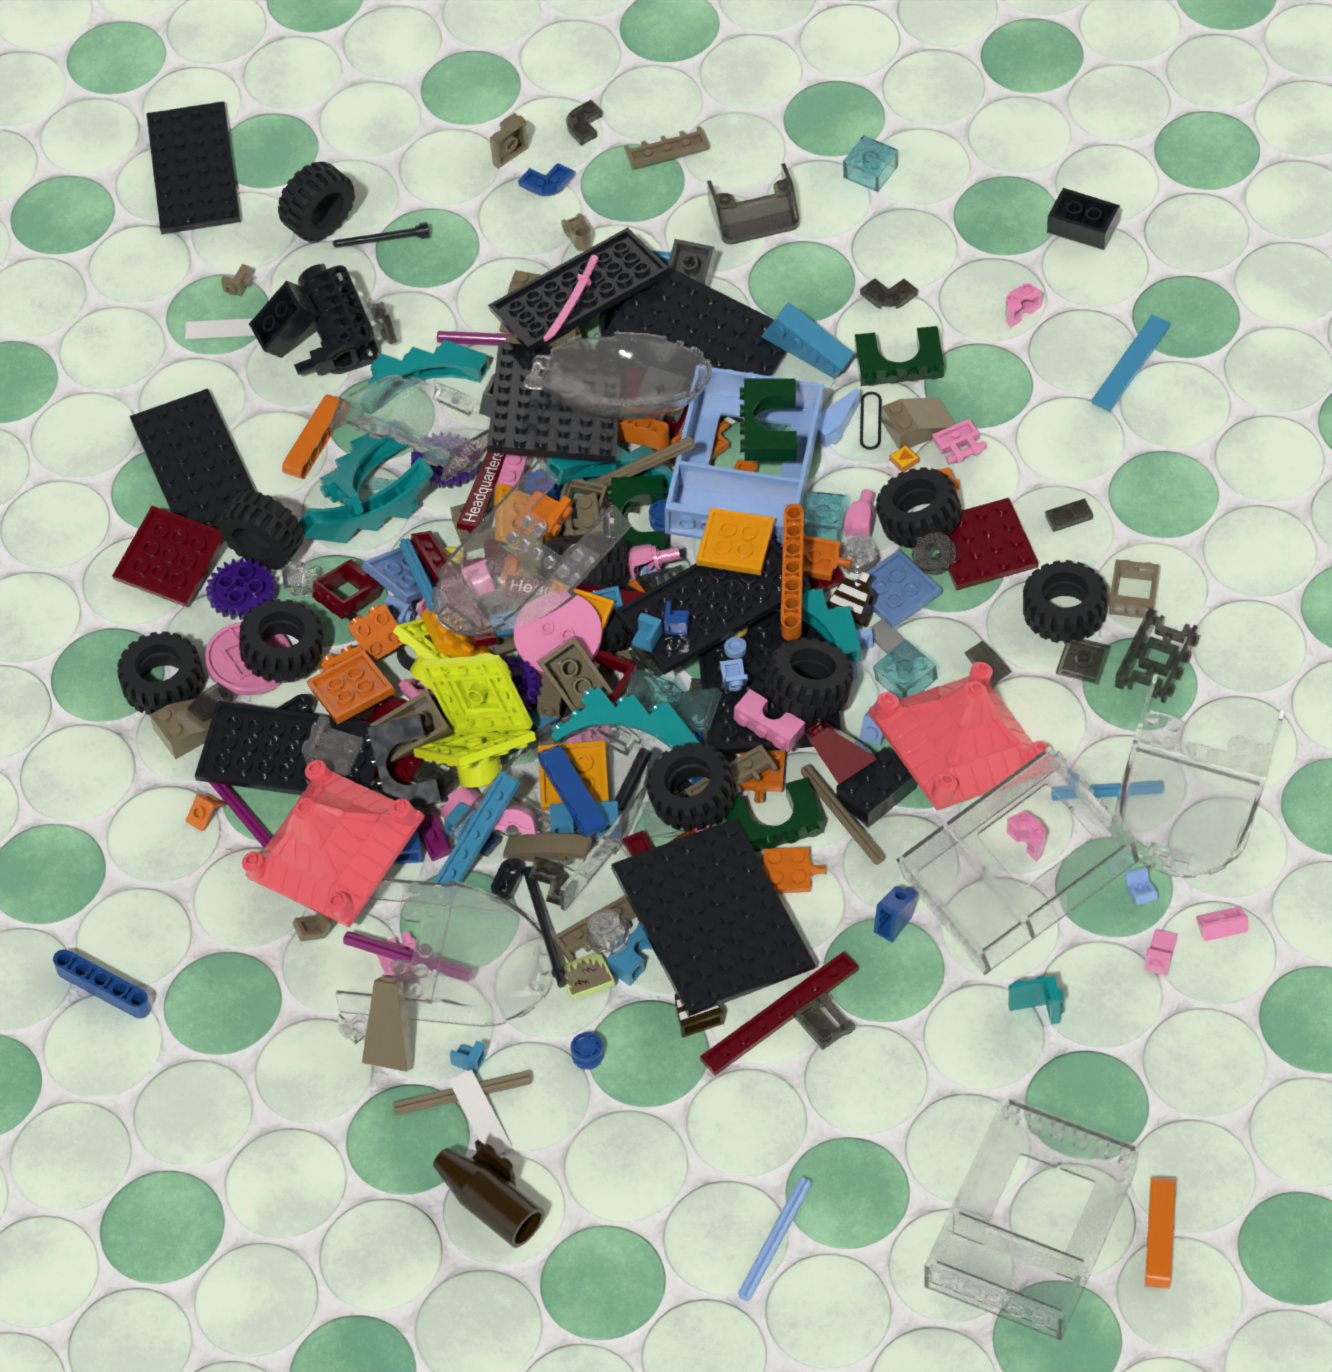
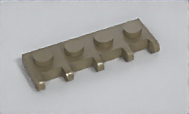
(667, 148)
(742, 768)
(574, 937)

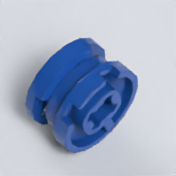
(657, 515)
(587, 1052)

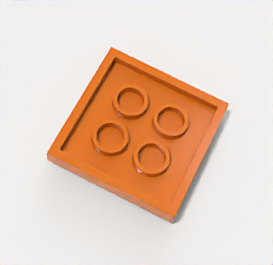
(350, 687)

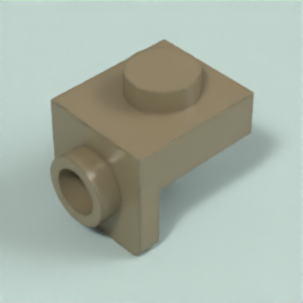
(239, 283)
(312, 927)

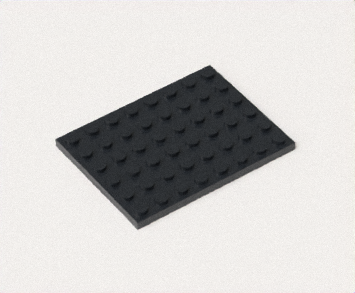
(703, 319)
(536, 423)
(760, 641)
(712, 917)

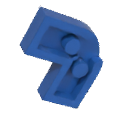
(546, 184)

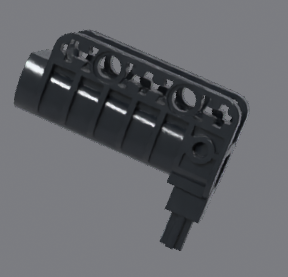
(341, 339)

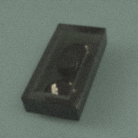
(1068, 515)

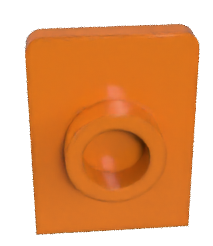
(202, 810)

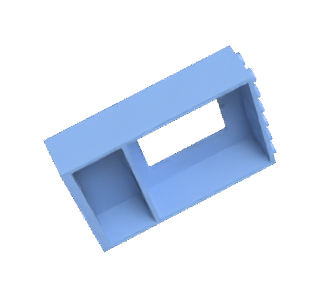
(701, 486)

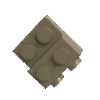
(509, 140)

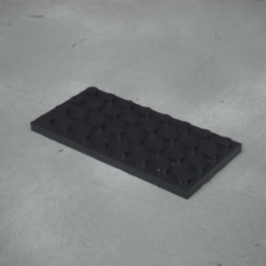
(193, 168)
(621, 271)
(192, 457)
(717, 603)
(264, 749)

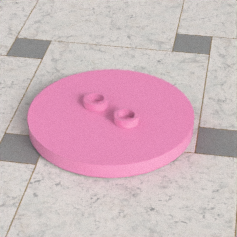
(573, 619)
(227, 668)

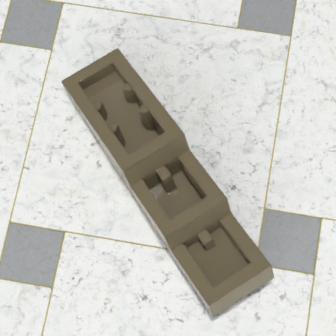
(547, 846)

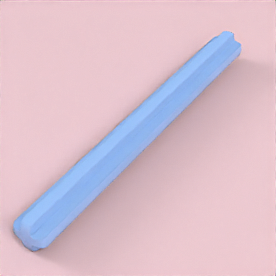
(774, 1239)

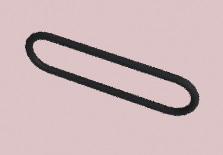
(879, 420)

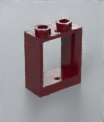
(347, 572)
(618, 664)

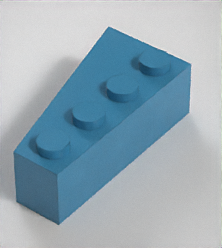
(807, 341)

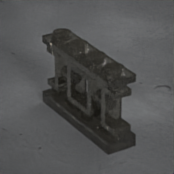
(1141, 651)

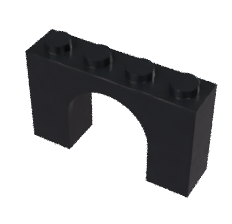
(384, 741)

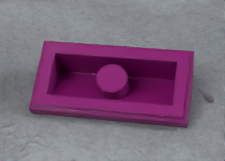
(434, 837)

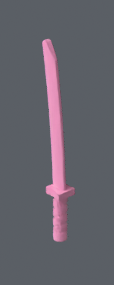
(583, 280)

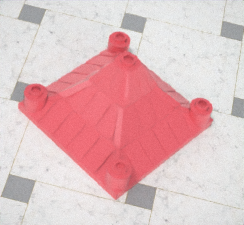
(955, 737)
(334, 845)

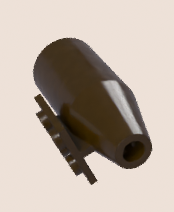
(489, 1192)

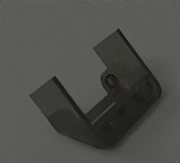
(756, 216)

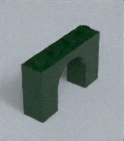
(876, 369)
(758, 442)
(633, 492)
(803, 823)

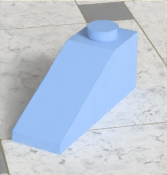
(837, 418)

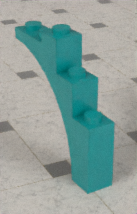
(447, 362)
(354, 467)
(571, 470)
(395, 500)
(833, 624)
(629, 712)

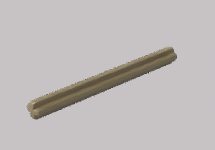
(648, 461)
(843, 815)
(448, 1095)

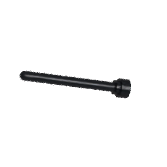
(420, 231)

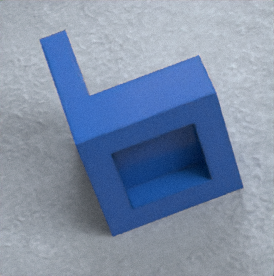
(675, 621)

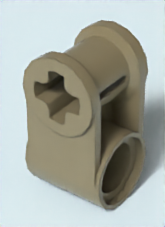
(578, 232)

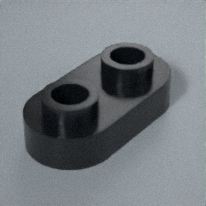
(299, 701)
(505, 881)

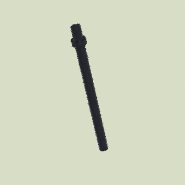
(557, 970)

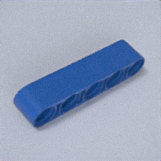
(571, 791)
(109, 990)

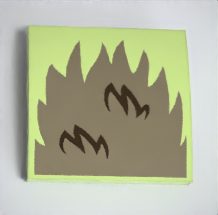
(587, 976)

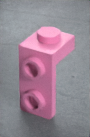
(1160, 952)

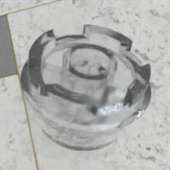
(862, 551)
(299, 578)
(607, 932)

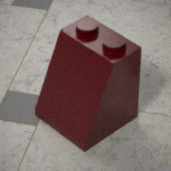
(838, 750)

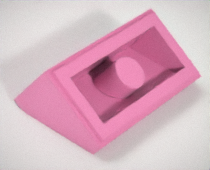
(1222, 923)

